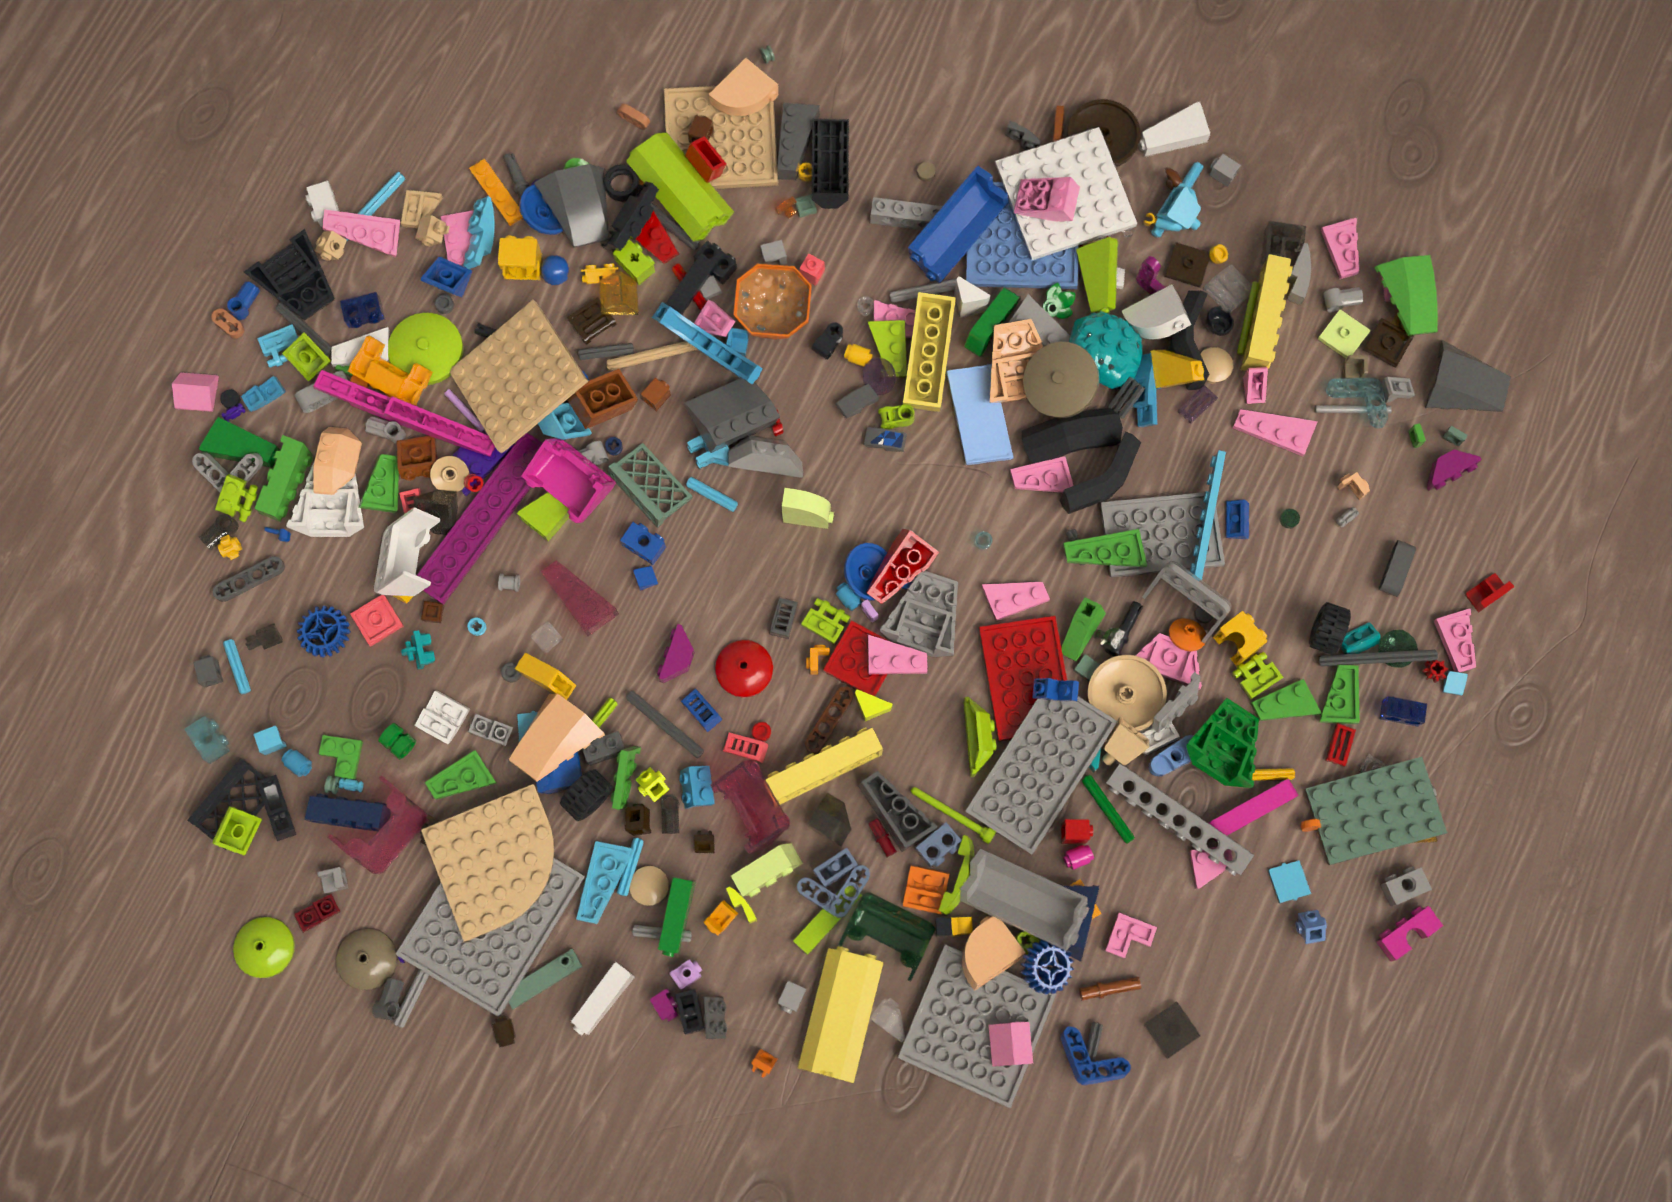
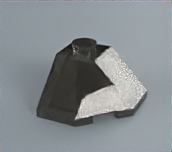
(442, 505)
(831, 820)

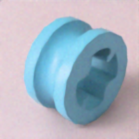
(472, 630)

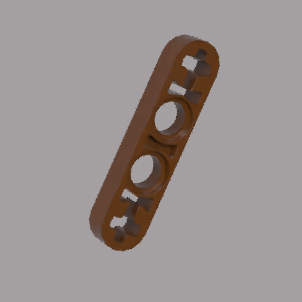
(831, 721)

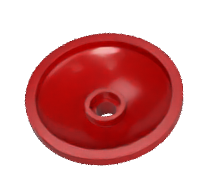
(745, 681)

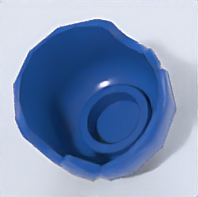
(554, 270)

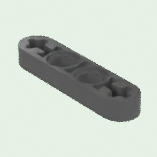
(250, 582)

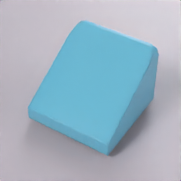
(1454, 683)

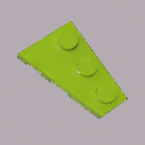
(891, 343)

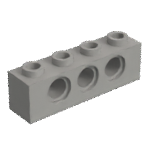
(902, 213)

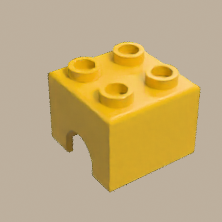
(520, 258)
(1244, 634)

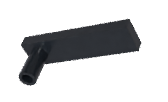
(691, 284)

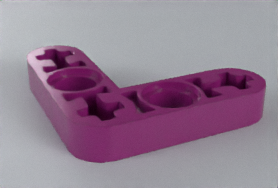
(1147, 275)

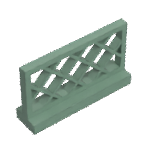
(635, 491)

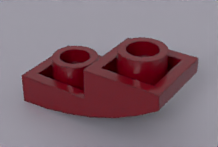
(317, 913)

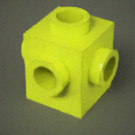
(652, 784)

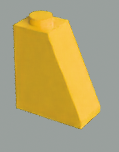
(1175, 369)
(545, 676)

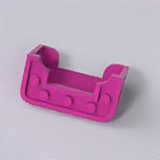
(568, 478)

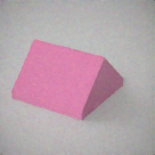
(195, 391)
(1010, 1044)

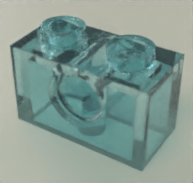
(198, 733)

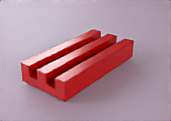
(1335, 760)

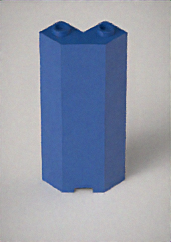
(957, 225)

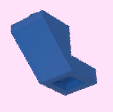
(1055, 690)

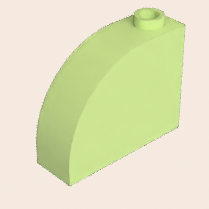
(806, 509)

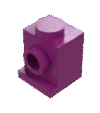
(665, 1005)

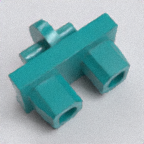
(418, 641)

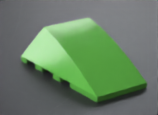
(1413, 292)

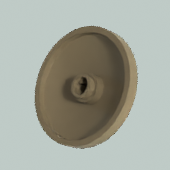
(1061, 379)

